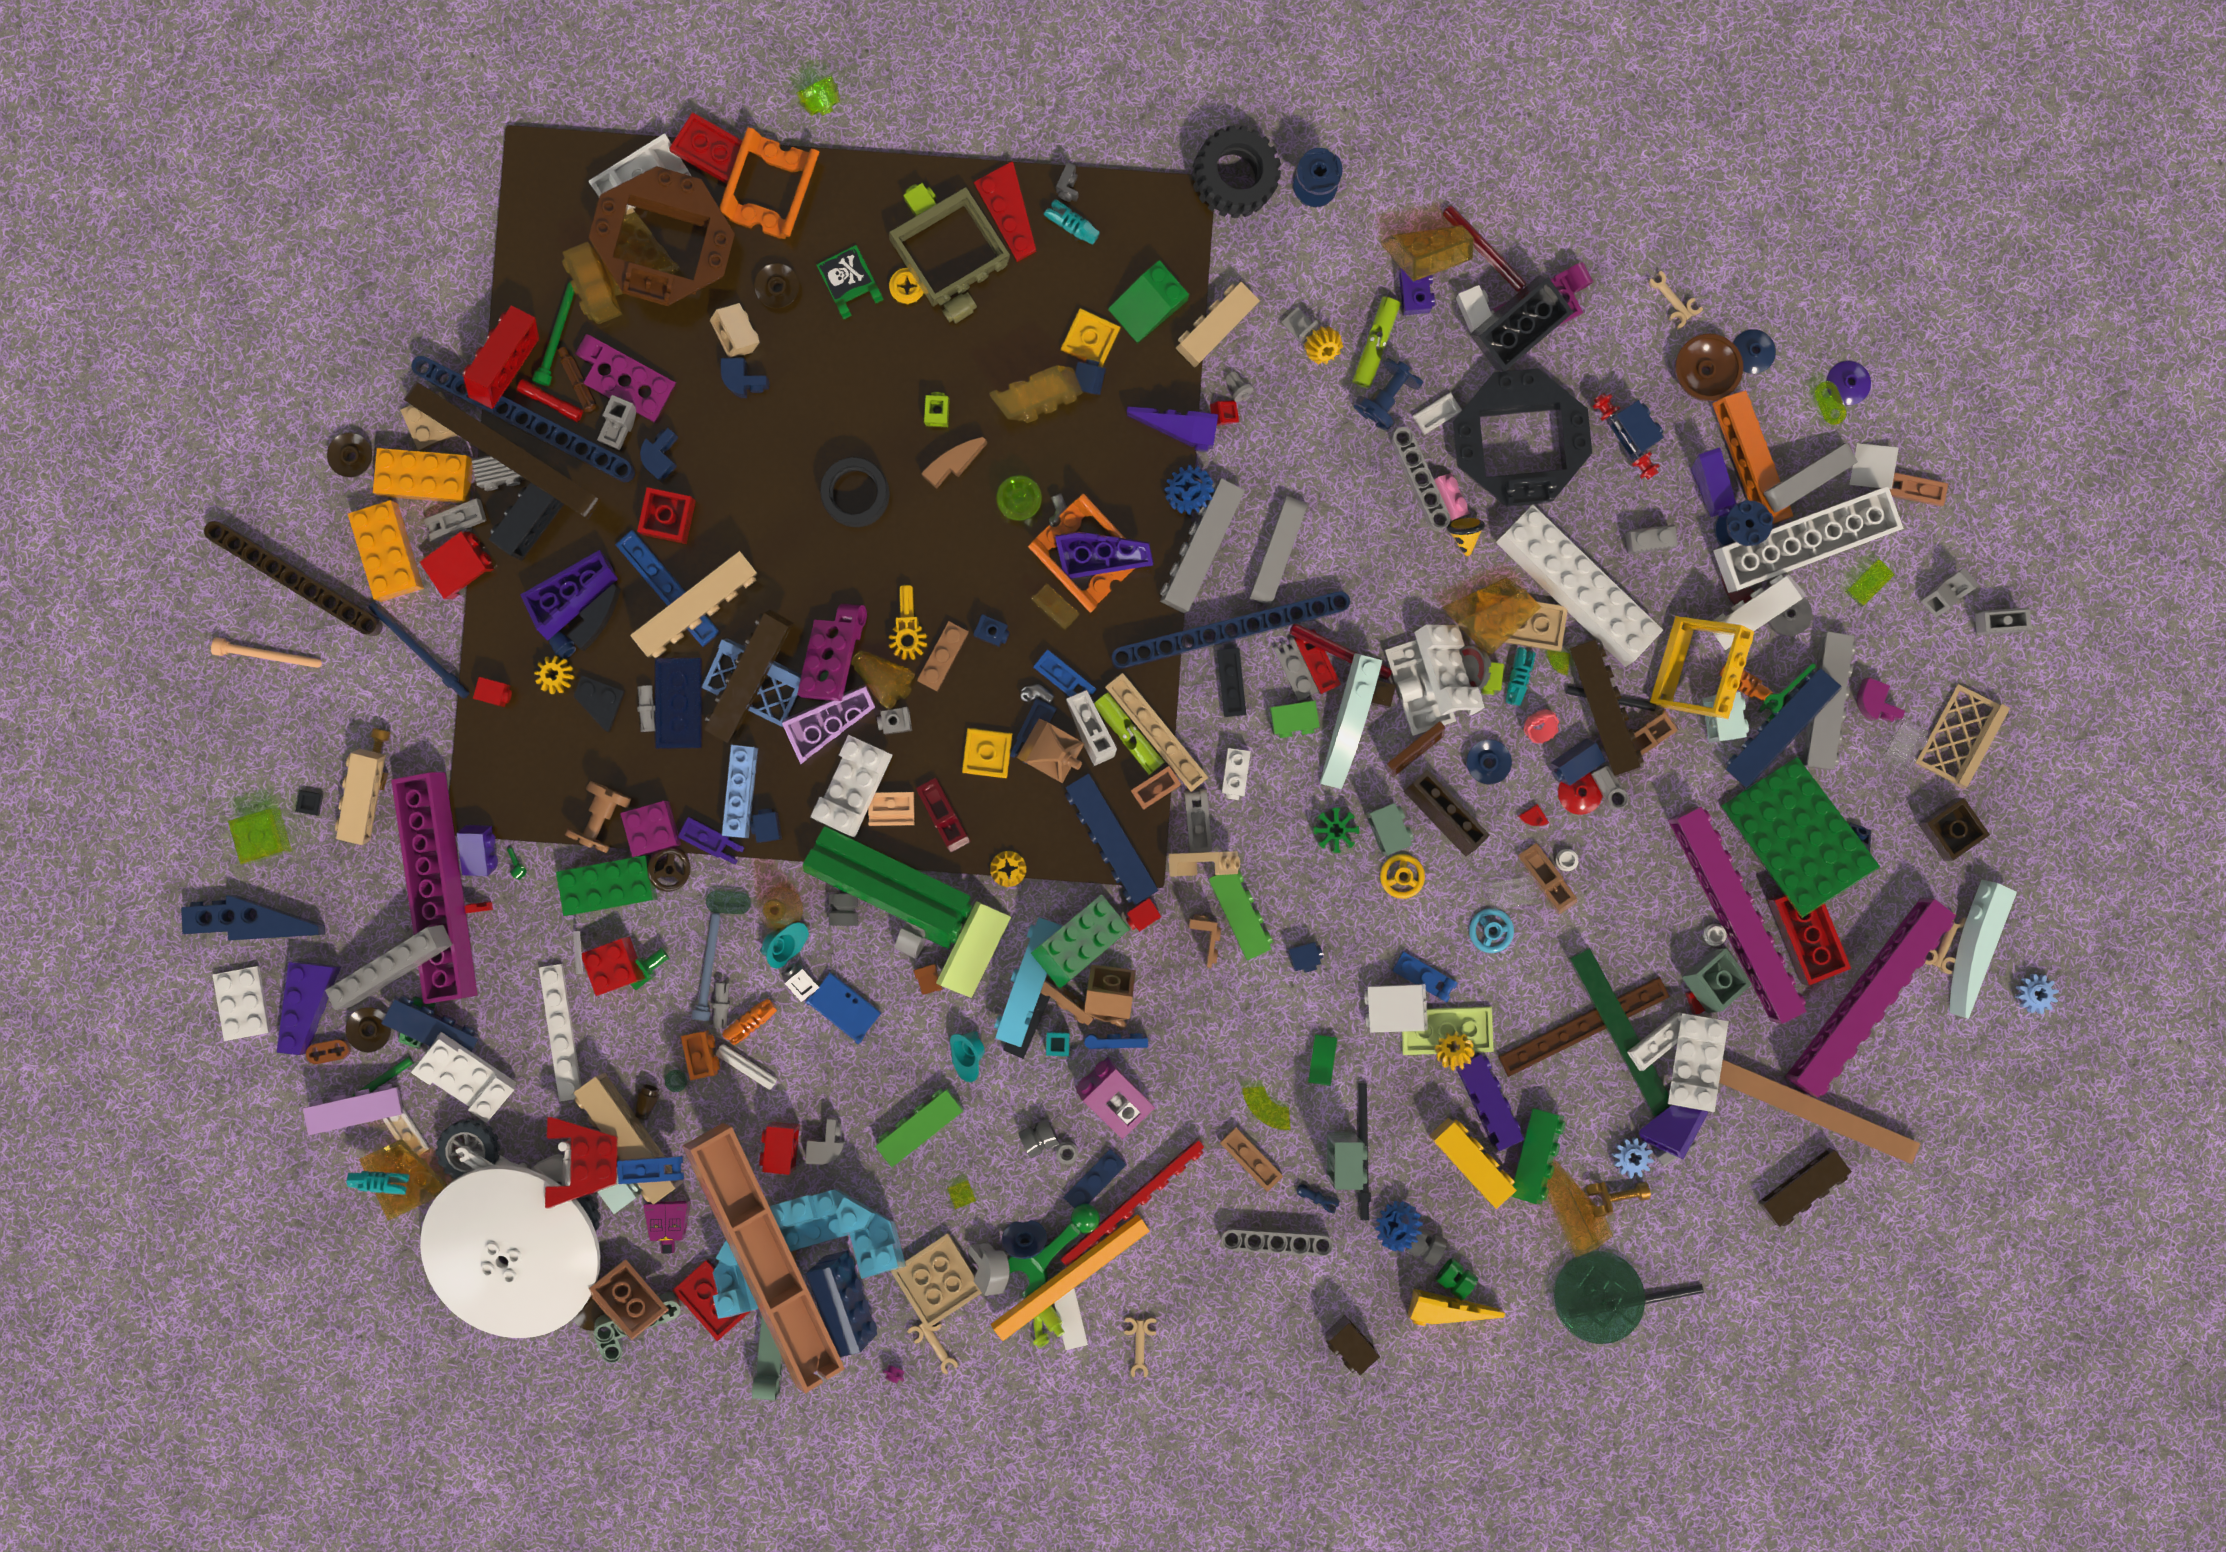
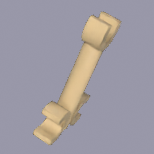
(1683, 312)
(1938, 958)
(1140, 1328)
(934, 1342)

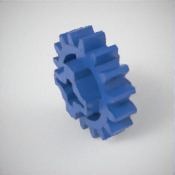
(1192, 491)
(1399, 1226)

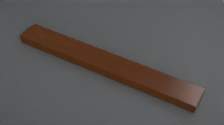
(1579, 1028)

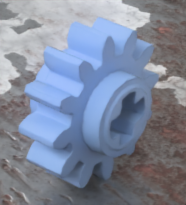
(2028, 996)
(1624, 1155)

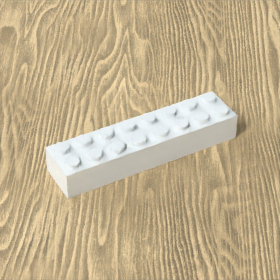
(1810, 539)
(1579, 586)

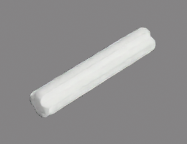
(746, 1066)

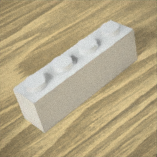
(1762, 607)

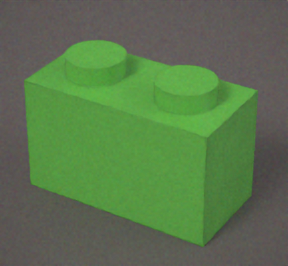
(1294, 718)

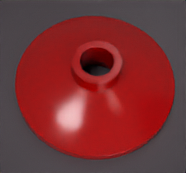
(1574, 802)

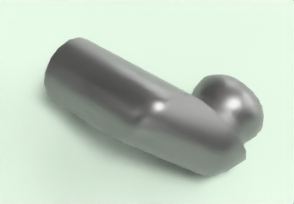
(1060, 506)
(1036, 691)

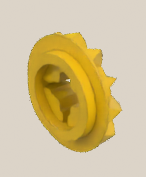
(898, 279)
(1016, 875)

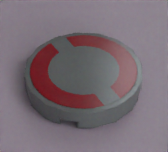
(1476, 665)

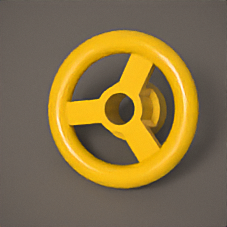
(1417, 885)

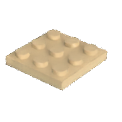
(937, 1281)

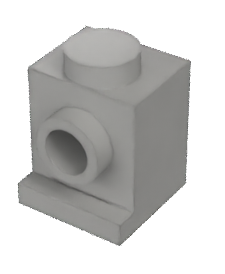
(903, 721)

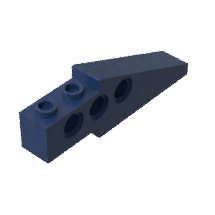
(267, 924)

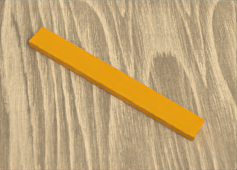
(1069, 1277)

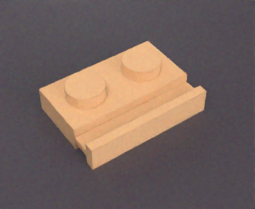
(892, 809)

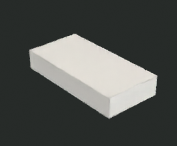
(1437, 413)

